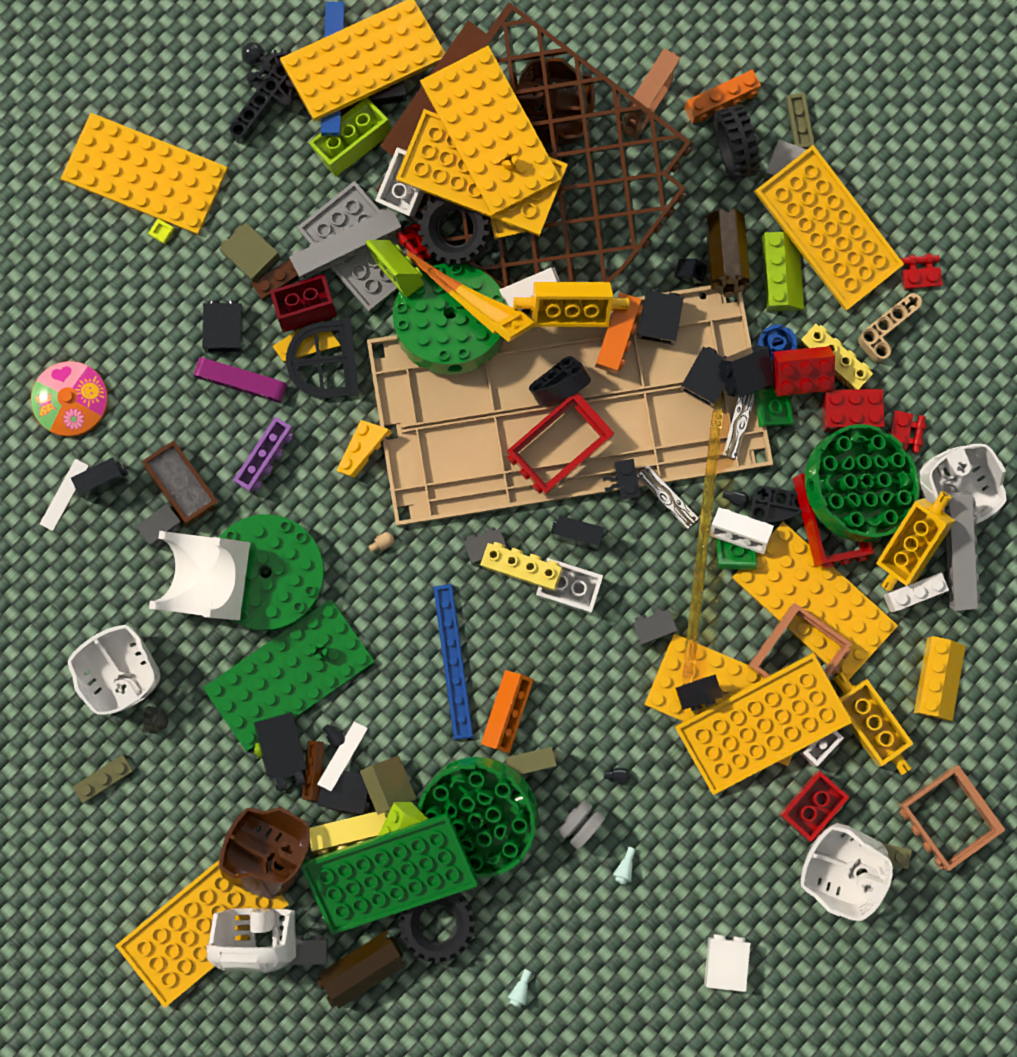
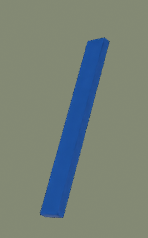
(333, 23)
(453, 662)

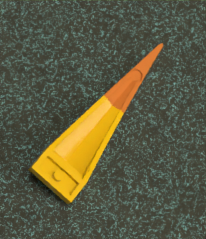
(491, 313)

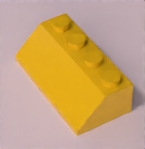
(939, 678)

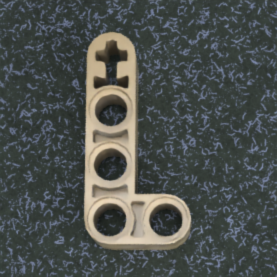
(891, 323)

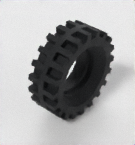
(737, 142)
(443, 250)
(444, 950)

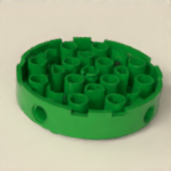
(433, 338)
(861, 483)
(295, 576)
(494, 795)

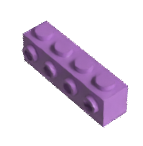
(263, 455)

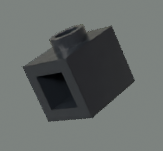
(690, 271)

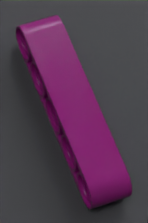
(240, 379)

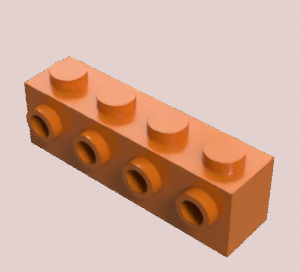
(722, 96)
(617, 336)
(507, 711)

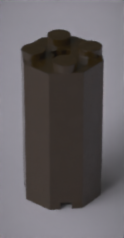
(727, 252)
(361, 970)

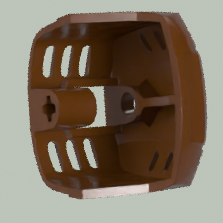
(565, 102)
(254, 854)

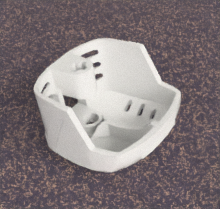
(960, 465)
(113, 665)
(837, 861)
(244, 955)

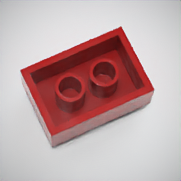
(803, 371)
(852, 407)
(813, 806)

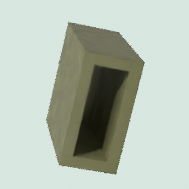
(249, 252)
(533, 760)
(387, 784)

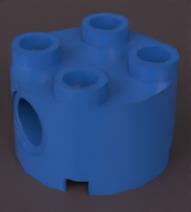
(777, 339)

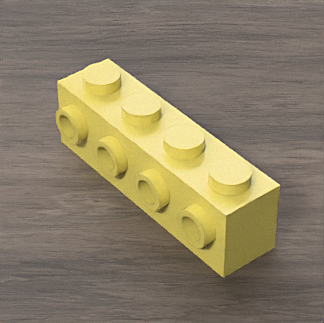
(847, 367)
(522, 567)
(345, 832)

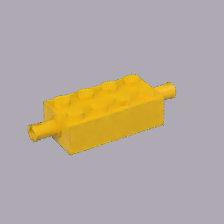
(571, 304)
(915, 541)
(874, 723)

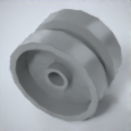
(582, 825)

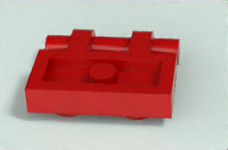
(413, 236)
(924, 277)
(901, 426)

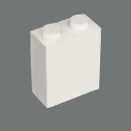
(727, 963)

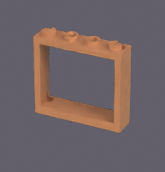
(651, 92)
(793, 610)
(977, 801)

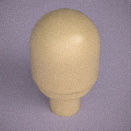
(382, 542)

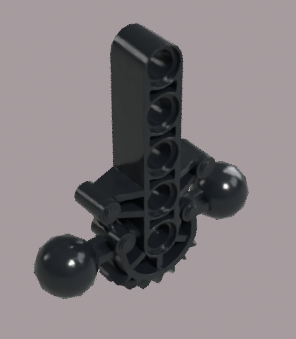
(253, 55)

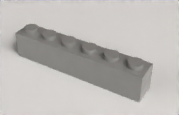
(344, 244)
(961, 553)

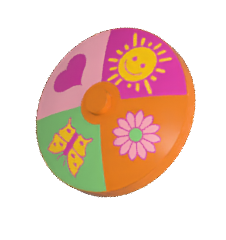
(69, 399)

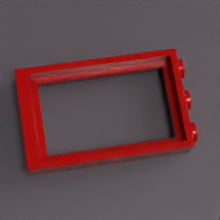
(590, 417)
(814, 537)

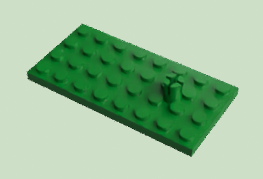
(289, 672)
(389, 874)

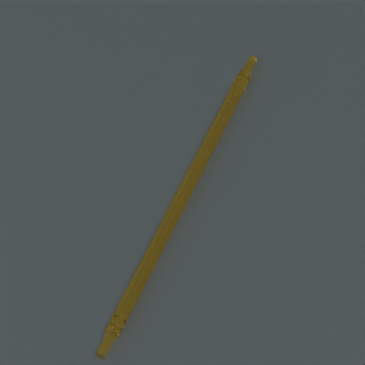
(703, 541)

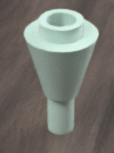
(624, 871)
(519, 993)

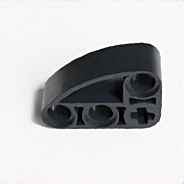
(560, 381)
(772, 510)

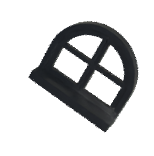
(347, 358)

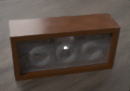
(180, 484)

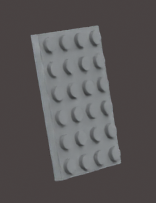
(359, 272)

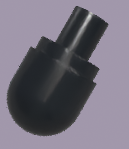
(737, 498)
(334, 736)
(617, 775)

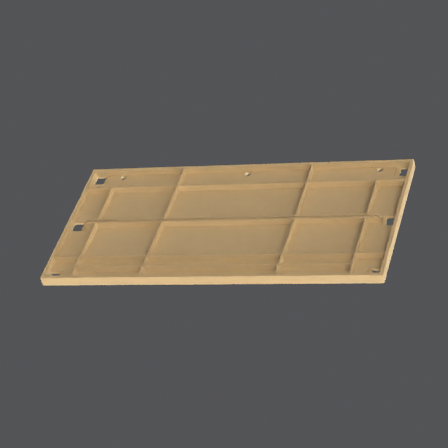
(461, 425)

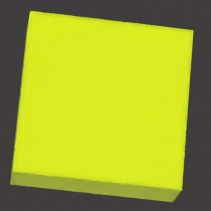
(161, 231)

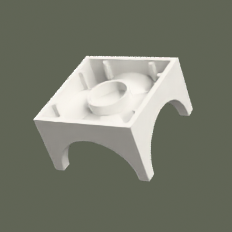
(206, 576)

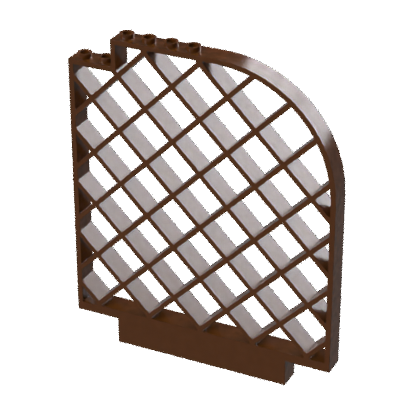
(473, 39)

